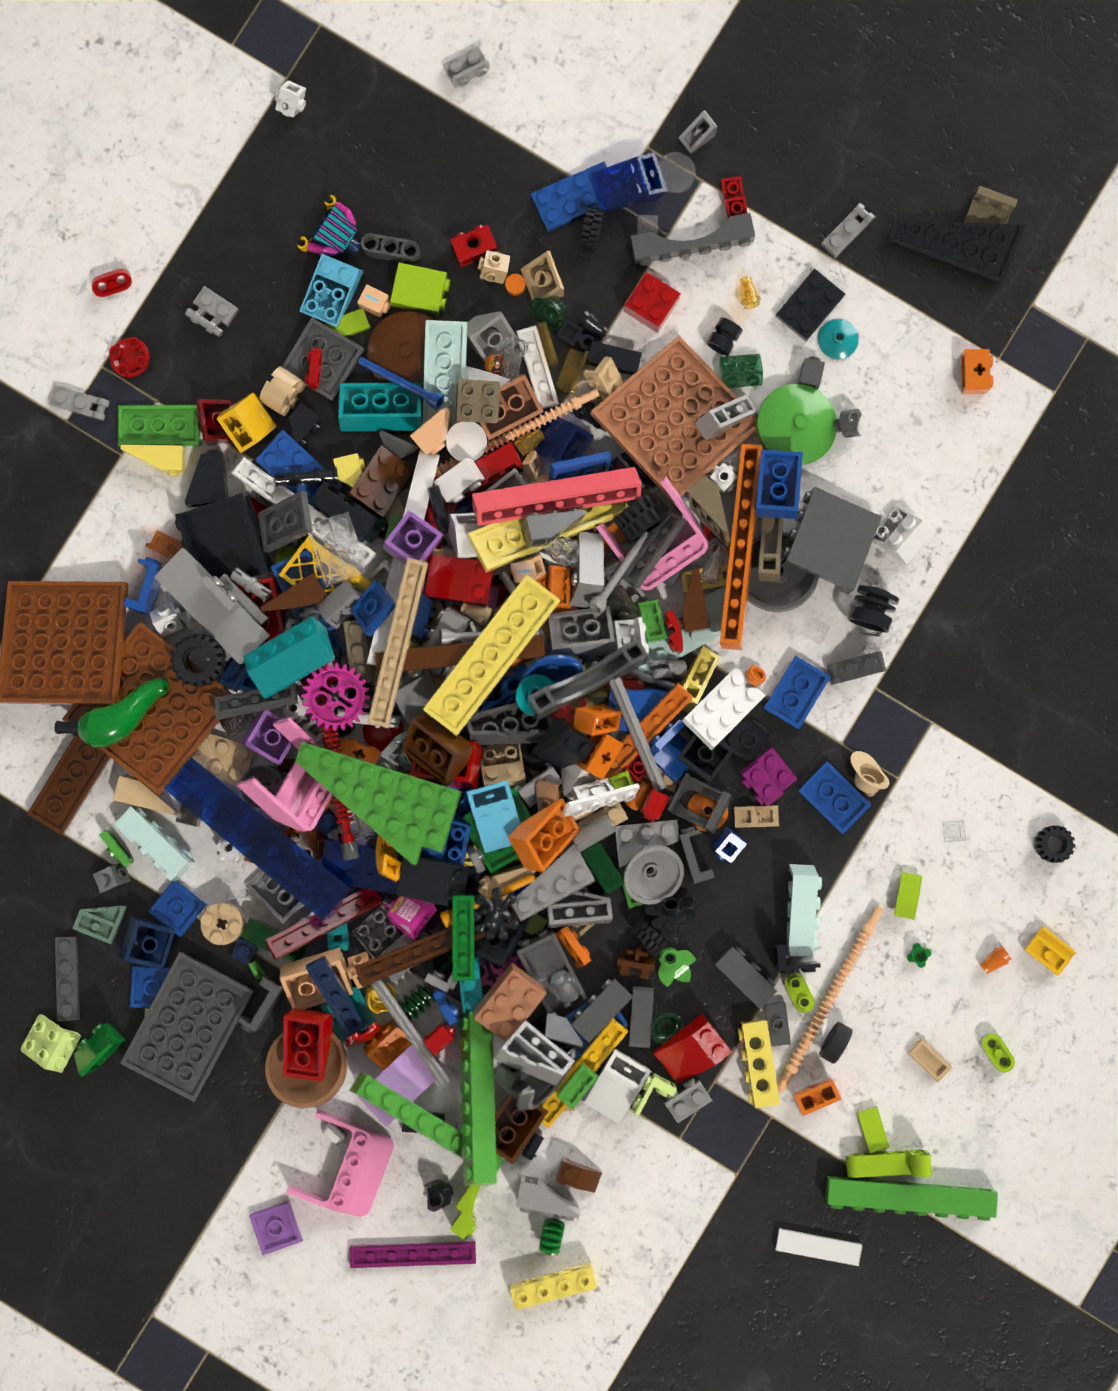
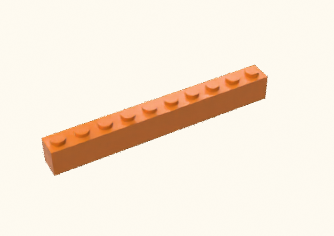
(741, 549)

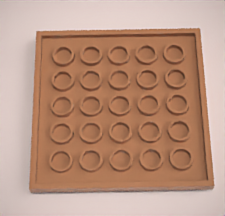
(657, 416)

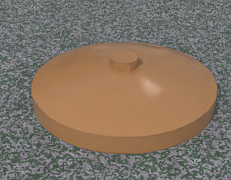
(303, 1092)

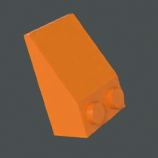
(543, 836)

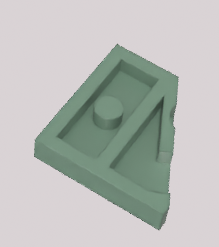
(100, 922)

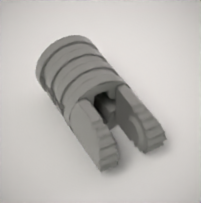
(668, 668)

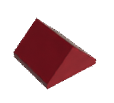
(210, 427)

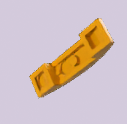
(386, 859)

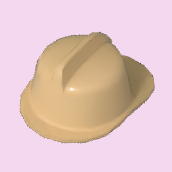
(868, 774)

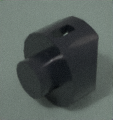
(438, 1194)

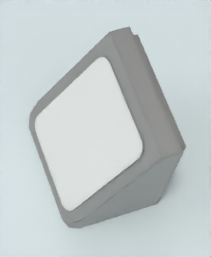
(334, 1133)

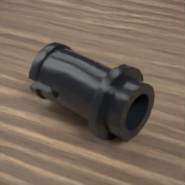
(532, 1146)

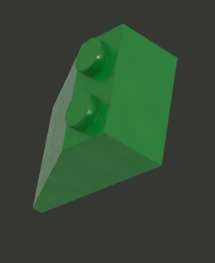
(97, 1049)

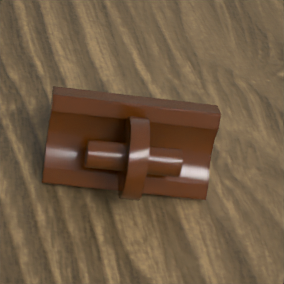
(635, 959)

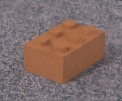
(516, 406)
(509, 1002)

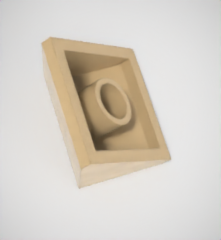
(543, 278)

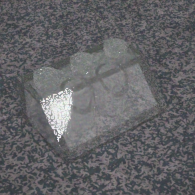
(337, 549)

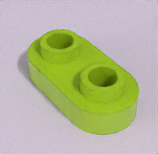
(798, 993)
(997, 1052)

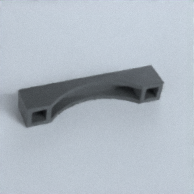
(651, 247)
(565, 692)

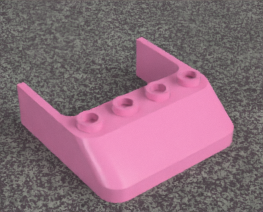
(684, 549)
(300, 797)
(359, 1172)

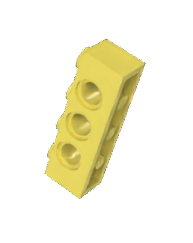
(769, 1095)
(553, 1286)

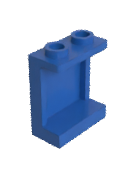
(149, 589)

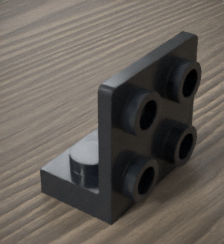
(782, 955)

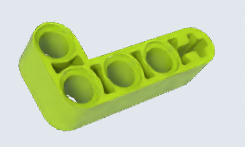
(889, 1164)

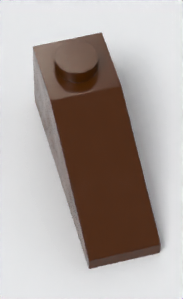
(302, 594)
(694, 610)

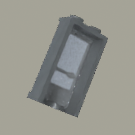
(542, 959)

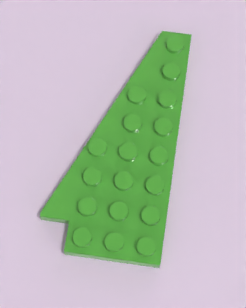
(395, 805)

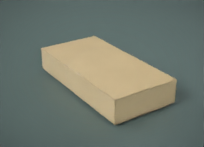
(929, 1060)

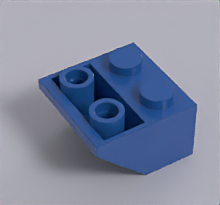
(456, 843)

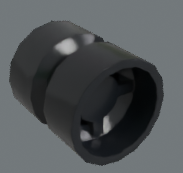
(723, 338)

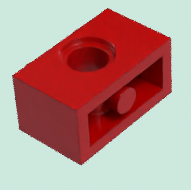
(467, 255)

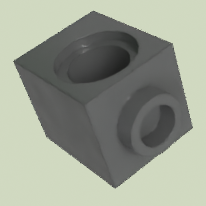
(811, 372)

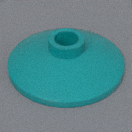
(831, 346)
(526, 686)

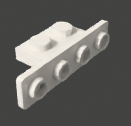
(596, 795)

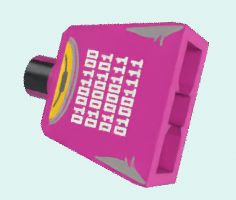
(409, 914)

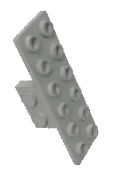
(211, 605)

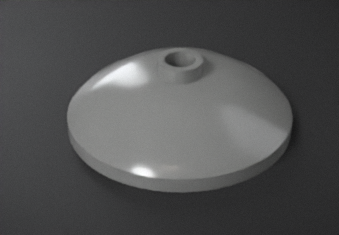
(658, 882)

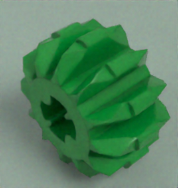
(551, 1236)

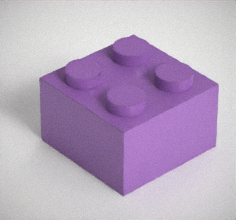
(412, 539)
(266, 739)

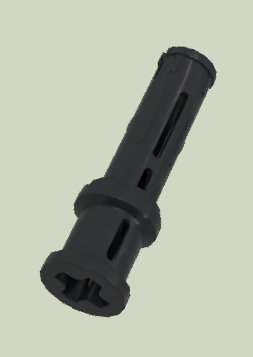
(314, 477)

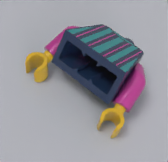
(333, 232)

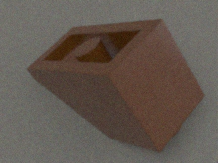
(578, 1176)

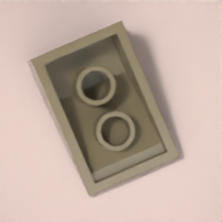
(707, 506)

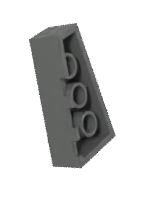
(505, 726)

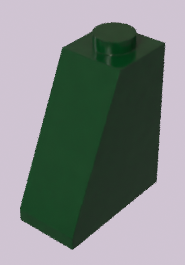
(602, 868)
(258, 931)

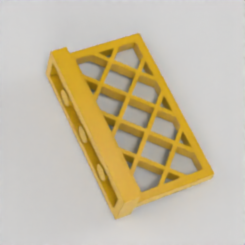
(358, 582)

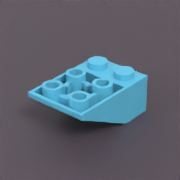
(331, 290)
(494, 815)

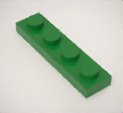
(463, 937)

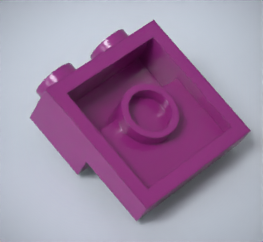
(767, 777)

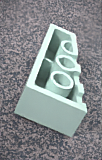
(154, 843)
(802, 910)

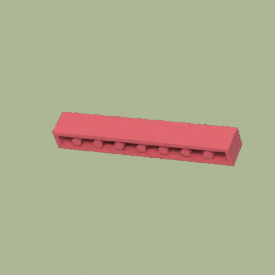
(556, 495)

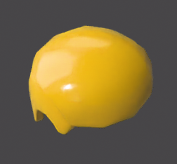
(374, 1002)

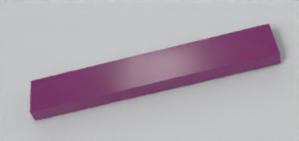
(412, 1254)

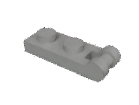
(847, 230)
(78, 402)

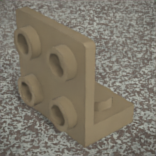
(990, 207)
(477, 401)

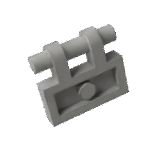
(216, 307)

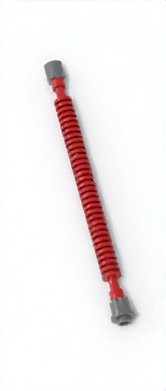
(348, 846)

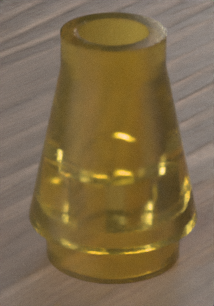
(749, 295)
(529, 441)

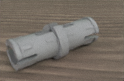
(251, 584)

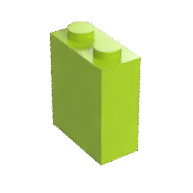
(420, 289)

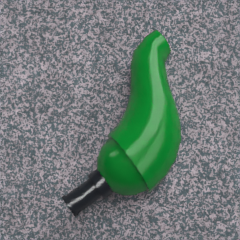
(116, 721)

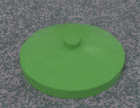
(796, 421)

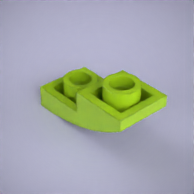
(908, 896)

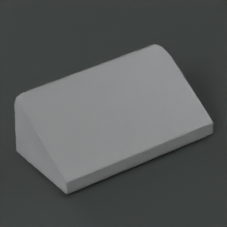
(593, 832)

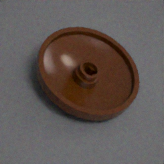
(400, 346)

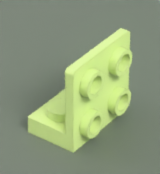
(661, 1085)

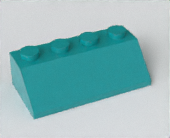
(379, 407)
(289, 657)

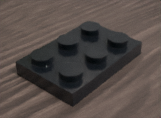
(810, 305)

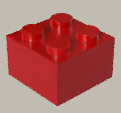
(652, 302)

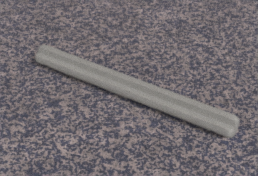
(637, 734)
(410, 1032)

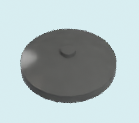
(792, 590)

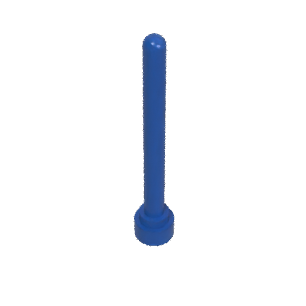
(433, 399)

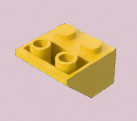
(246, 422)

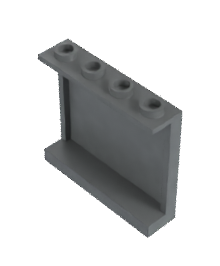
(831, 539)

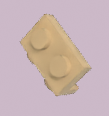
(604, 378)

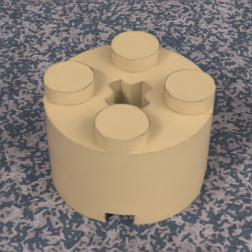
(282, 391)
(211, 923)

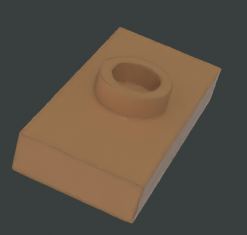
(546, 794)

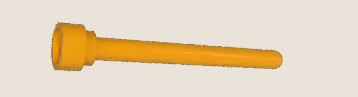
(447, 916)

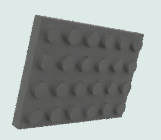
(187, 1026)

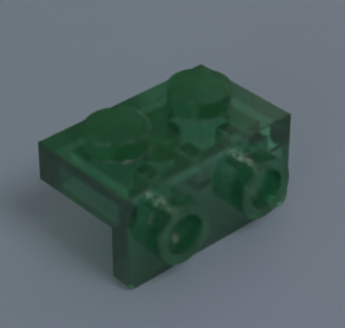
(741, 370)

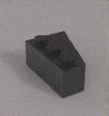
(336, 502)

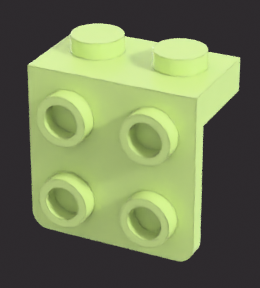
(50, 1044)

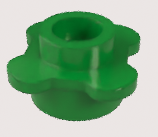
(920, 961)

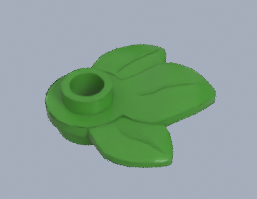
(677, 968)

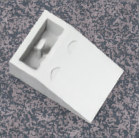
(617, 1085)

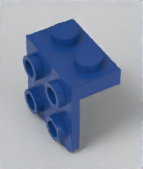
(667, 748)

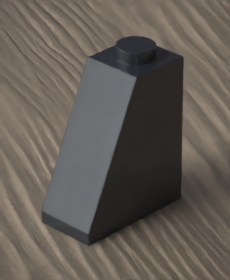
(208, 481)

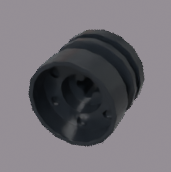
(873, 608)
(264, 775)

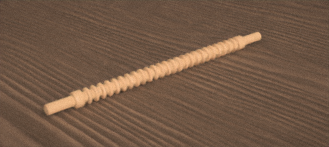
(576, 402)
(791, 1068)

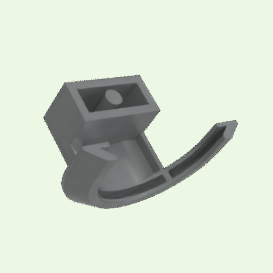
(526, 1088)

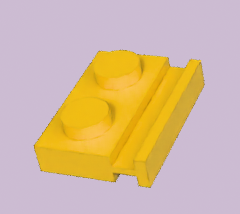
(1050, 951)

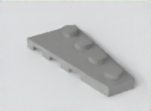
(558, 881)

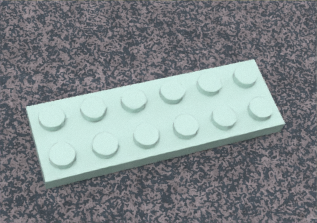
(444, 363)

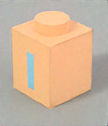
(374, 301)
(527, 565)

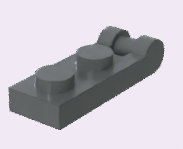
(857, 667)

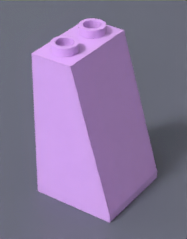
(405, 1076)

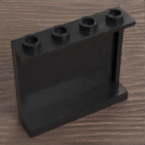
(225, 537)

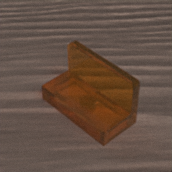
(164, 545)

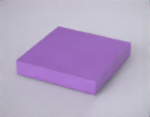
(276, 1227)

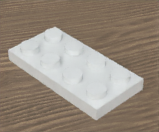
(723, 708)

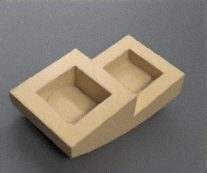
(756, 816)

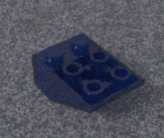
(630, 182)
(563, 440)

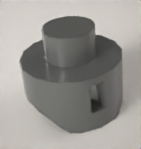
(848, 423)

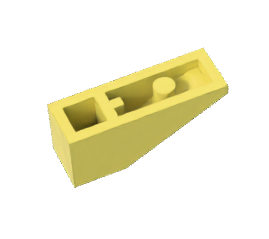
(164, 458)
(699, 675)

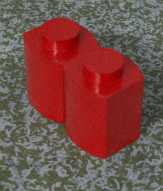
(653, 805)
(440, 1037)

